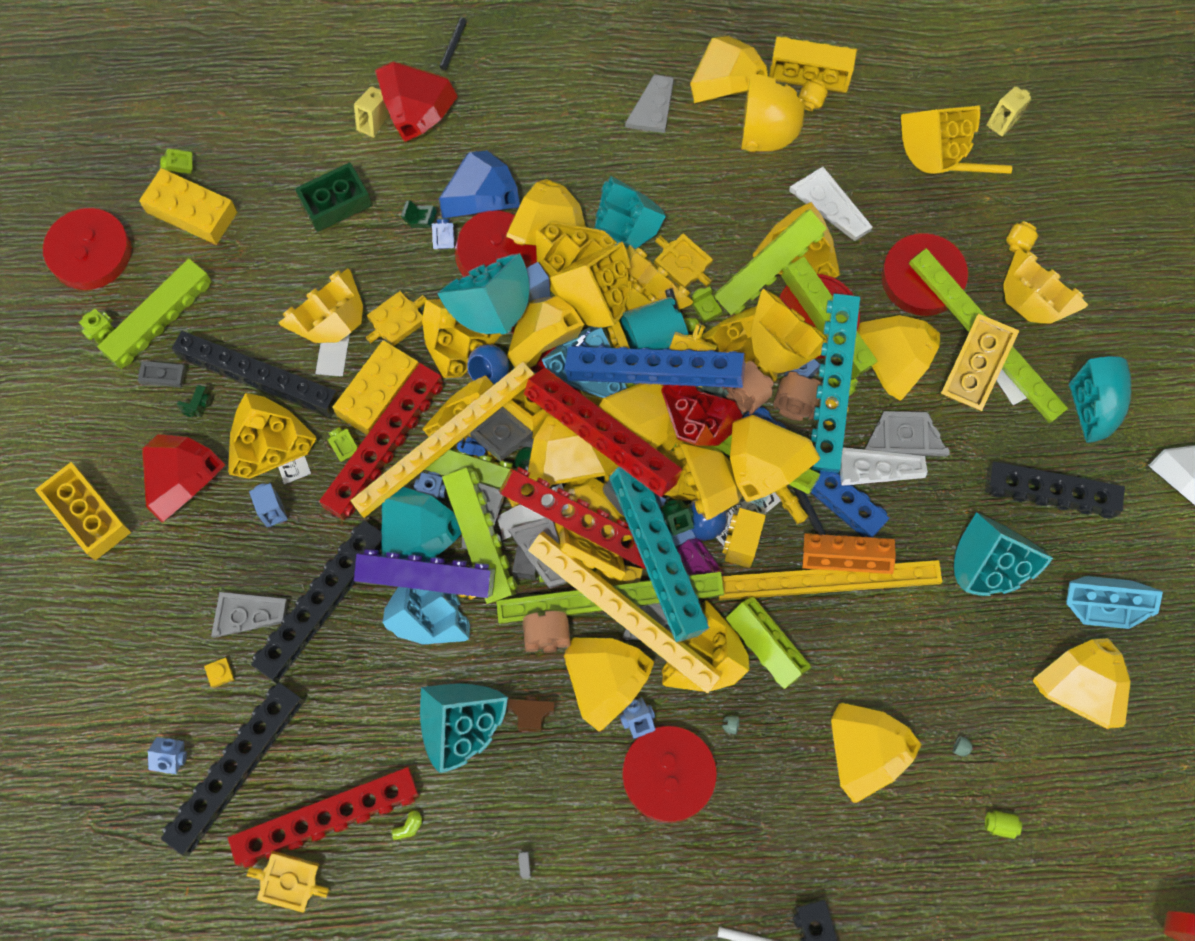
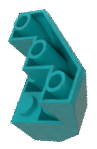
(627, 214)
(417, 525)

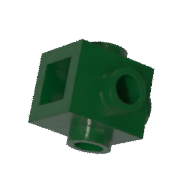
(677, 516)

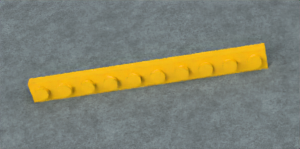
(442, 440)
(828, 581)
(626, 613)

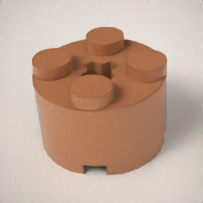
(755, 389)
(797, 397)
(546, 631)

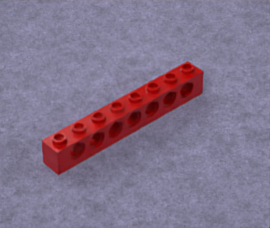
(420, 378)
(603, 432)
(512, 489)
(242, 843)

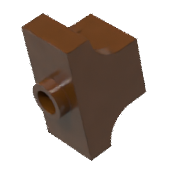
(530, 712)

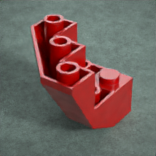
(414, 97)
(699, 416)
(175, 472)

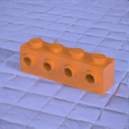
(849, 553)

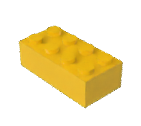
(803, 60)
(188, 206)
(979, 362)
(374, 387)
(83, 511)

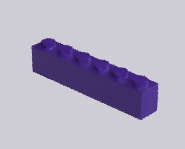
(424, 574)

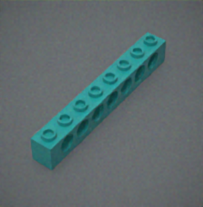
(849, 307)
(658, 562)

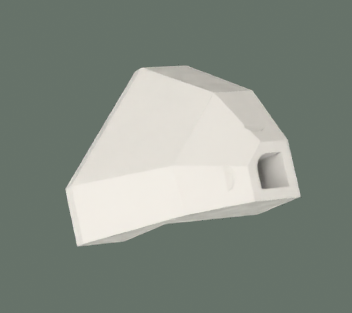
(1178, 469)

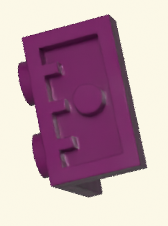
(697, 558)

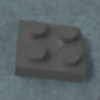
(501, 434)

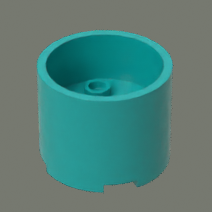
(653, 325)

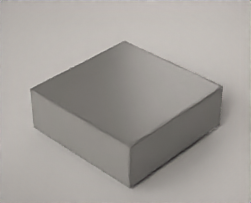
(524, 864)

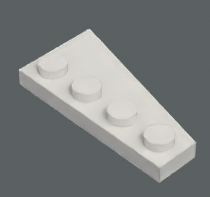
(832, 203)
(871, 466)

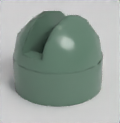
(733, 724)
(962, 746)

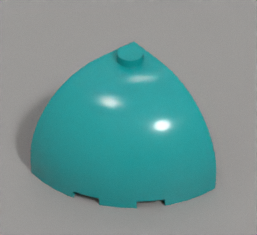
(490, 296)
(1102, 396)
(995, 558)
(458, 722)

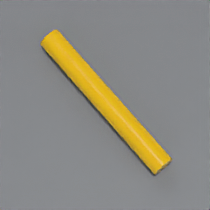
(990, 168)

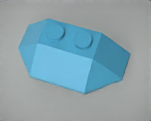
(1112, 601)

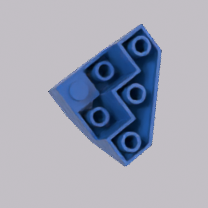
(479, 186)

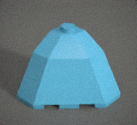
(426, 616)

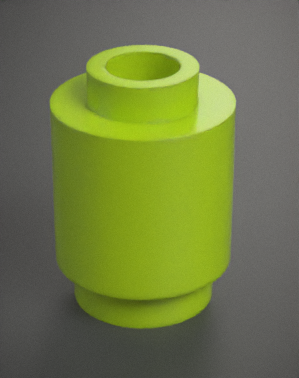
(1003, 824)

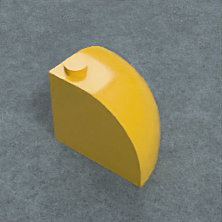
(770, 115)
(939, 137)
(597, 285)

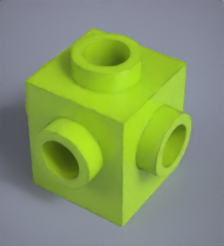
(96, 325)

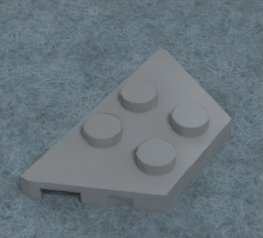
(907, 434)

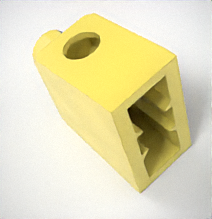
(1013, 102)
(370, 112)

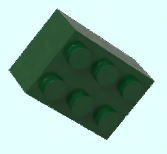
(333, 197)

